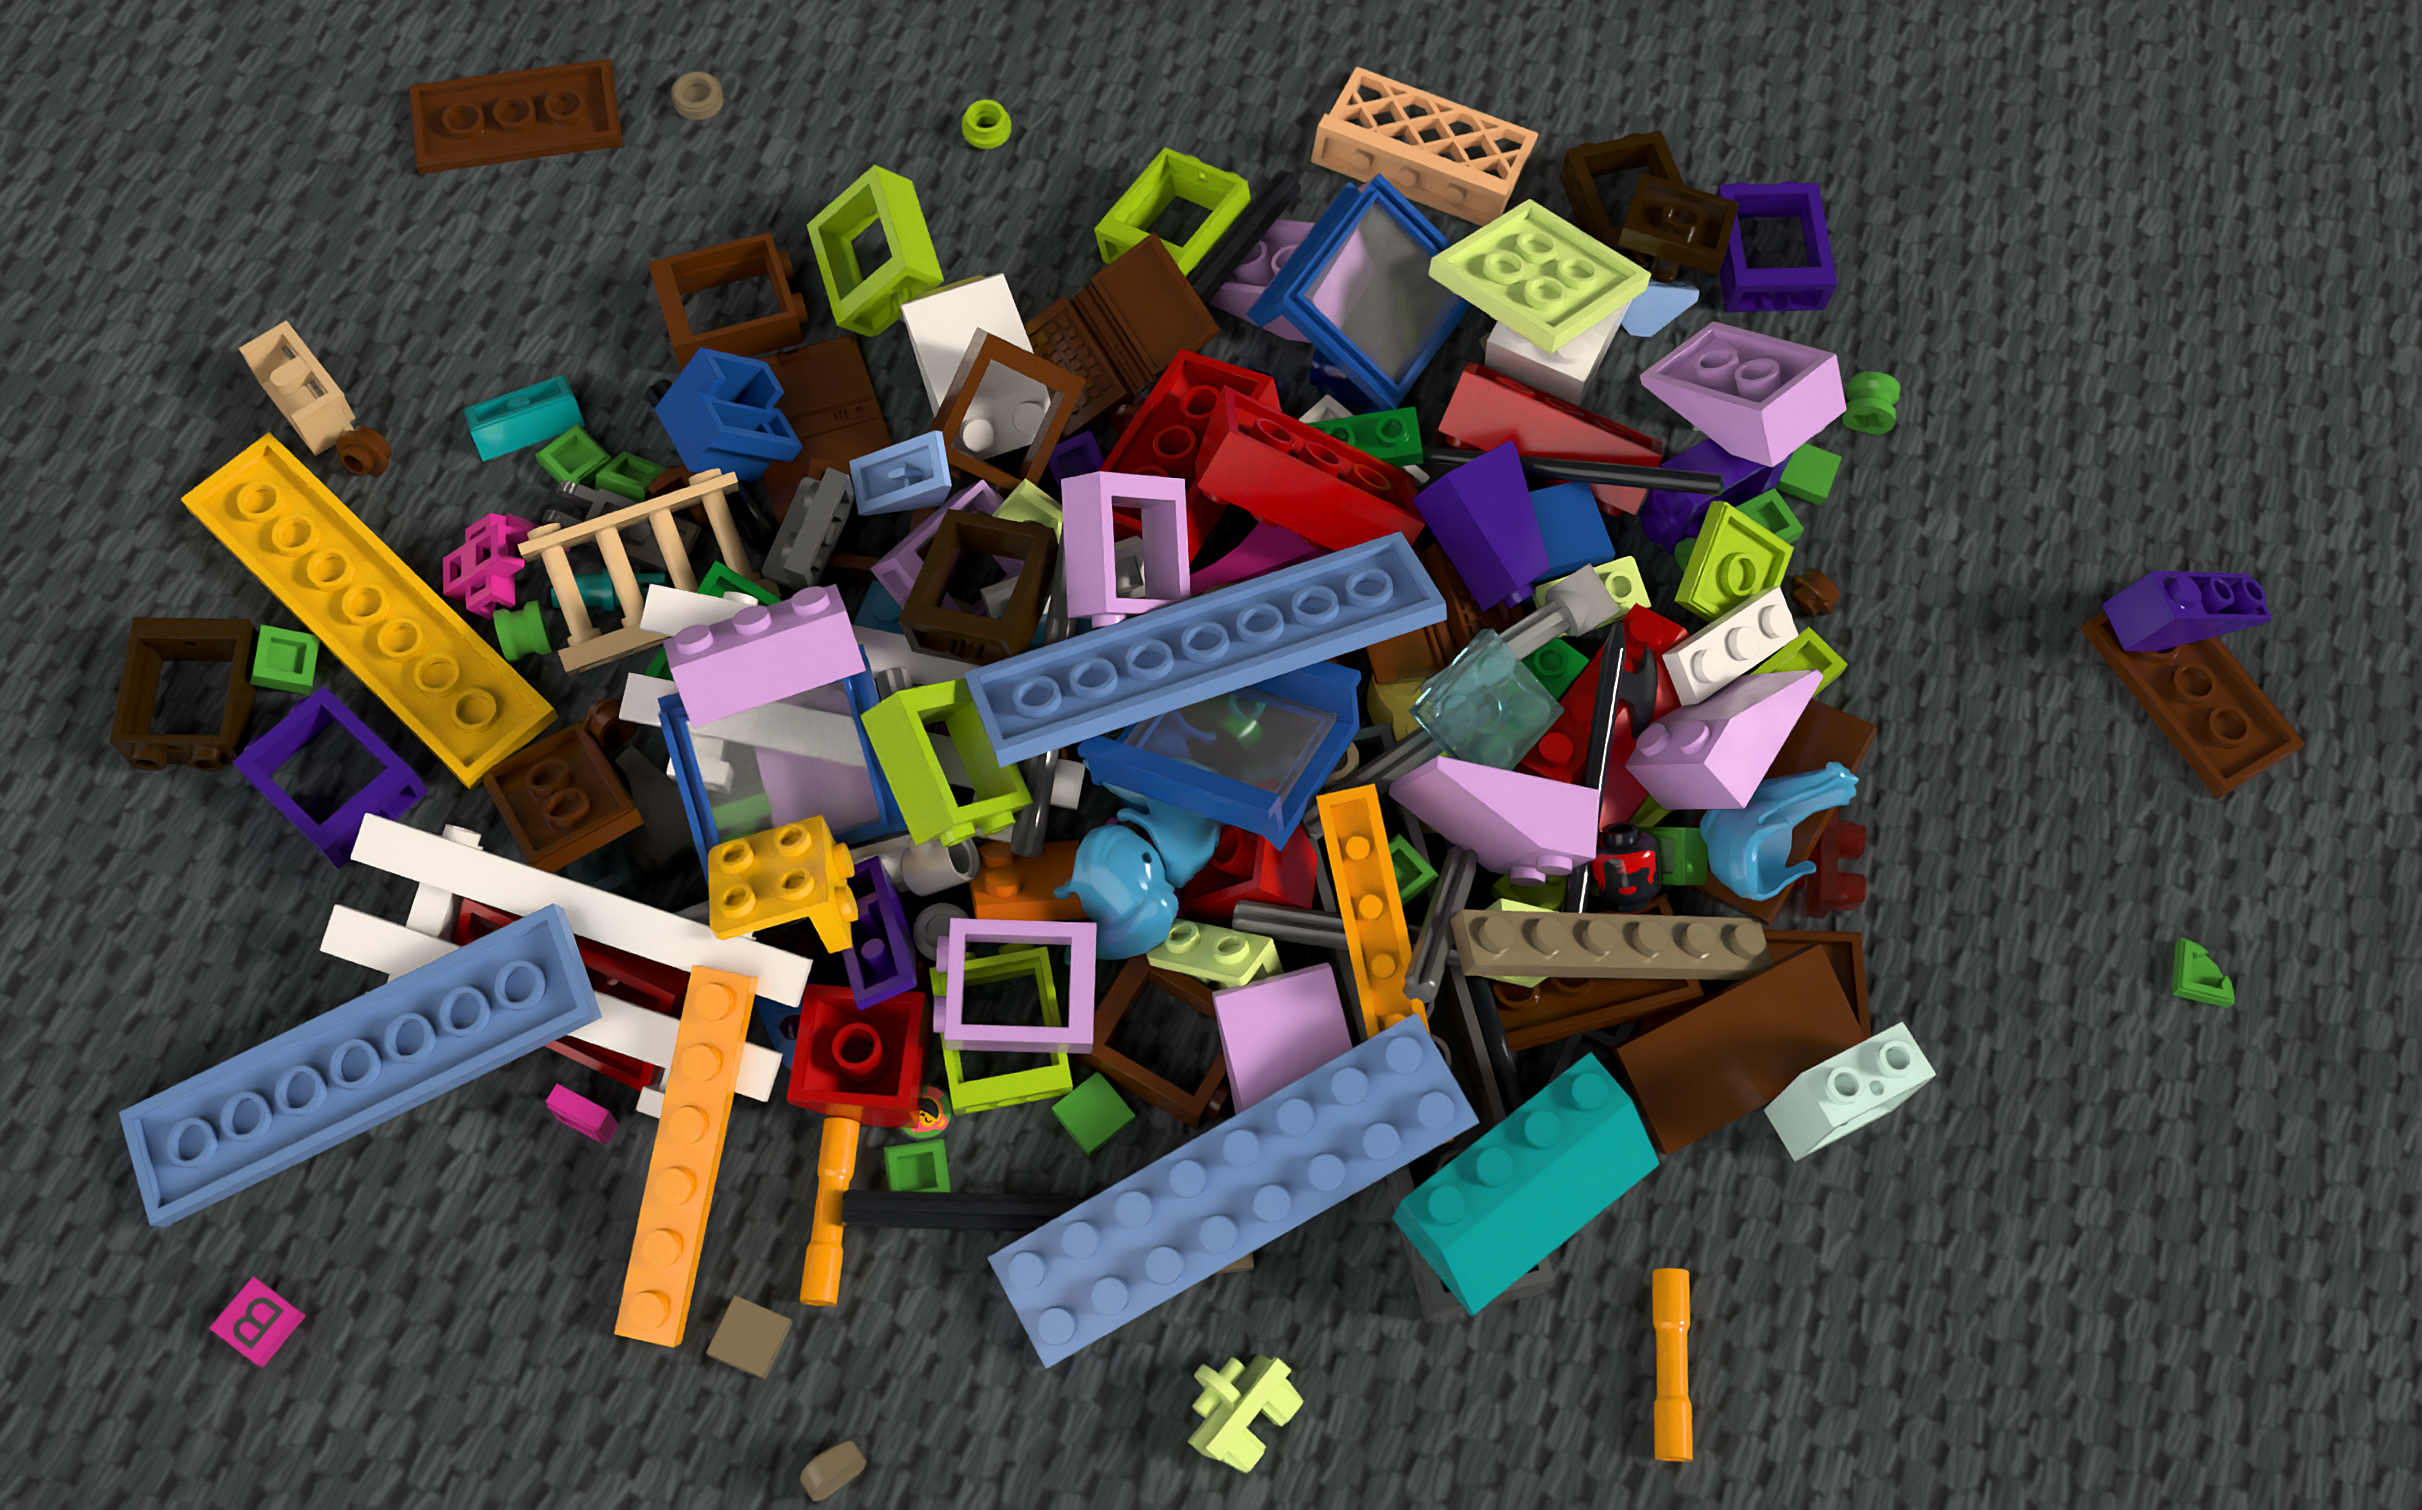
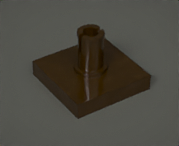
(1678, 227)

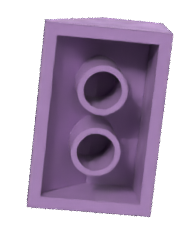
(763, 655)

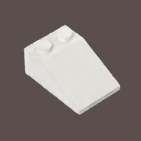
(1564, 372)
(1007, 403)

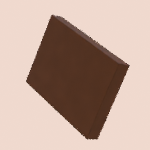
(561, 799)

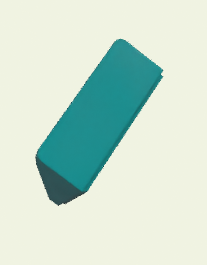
(523, 417)

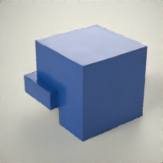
(725, 416)
(1570, 532)

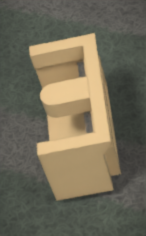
(299, 386)

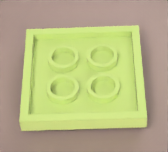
(1539, 275)

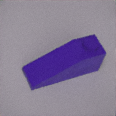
(882, 937)

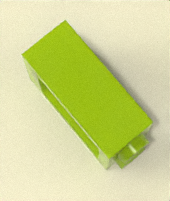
(1151, 193)
(913, 268)
(917, 777)
(1013, 1088)

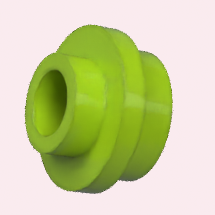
(986, 113)

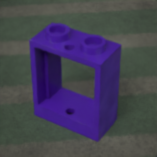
(1792, 287)
(1673, 516)
(384, 796)

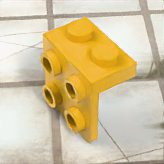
(783, 878)

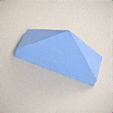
(1658, 306)
(902, 476)

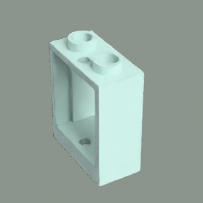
(1849, 1091)

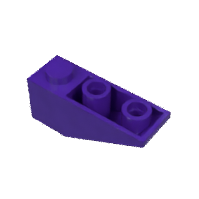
(2184, 608)

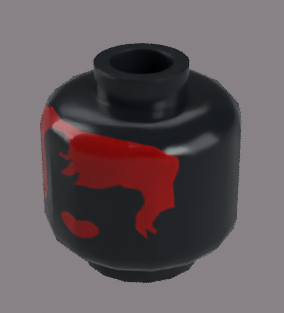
(1625, 868)

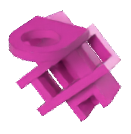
(487, 563)

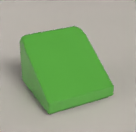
(629, 477)
(1682, 855)

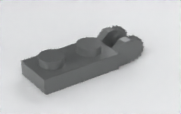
(638, 541)

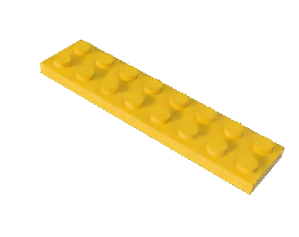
(370, 610)

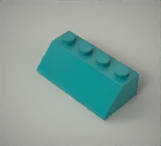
(1528, 1184)

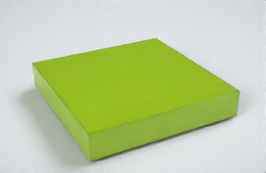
(1730, 563)

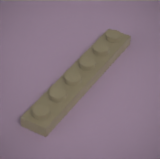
(1608, 945)

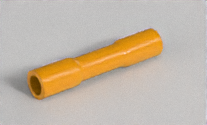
(825, 1249)
(1672, 1402)

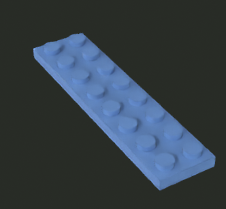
(1203, 648)
(358, 1065)
(1232, 1190)

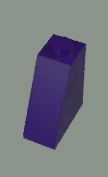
(1488, 527)

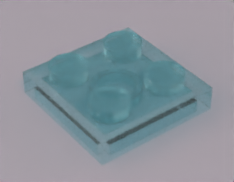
(1487, 705)

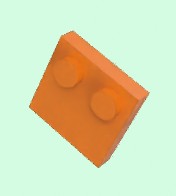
(1024, 886)

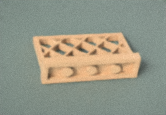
(1417, 168)

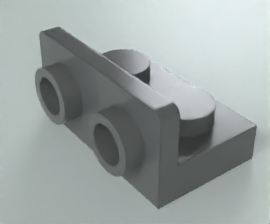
(810, 531)

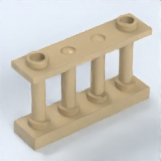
(587, 644)

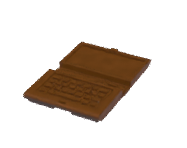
(1121, 330)
(828, 408)
(1432, 648)

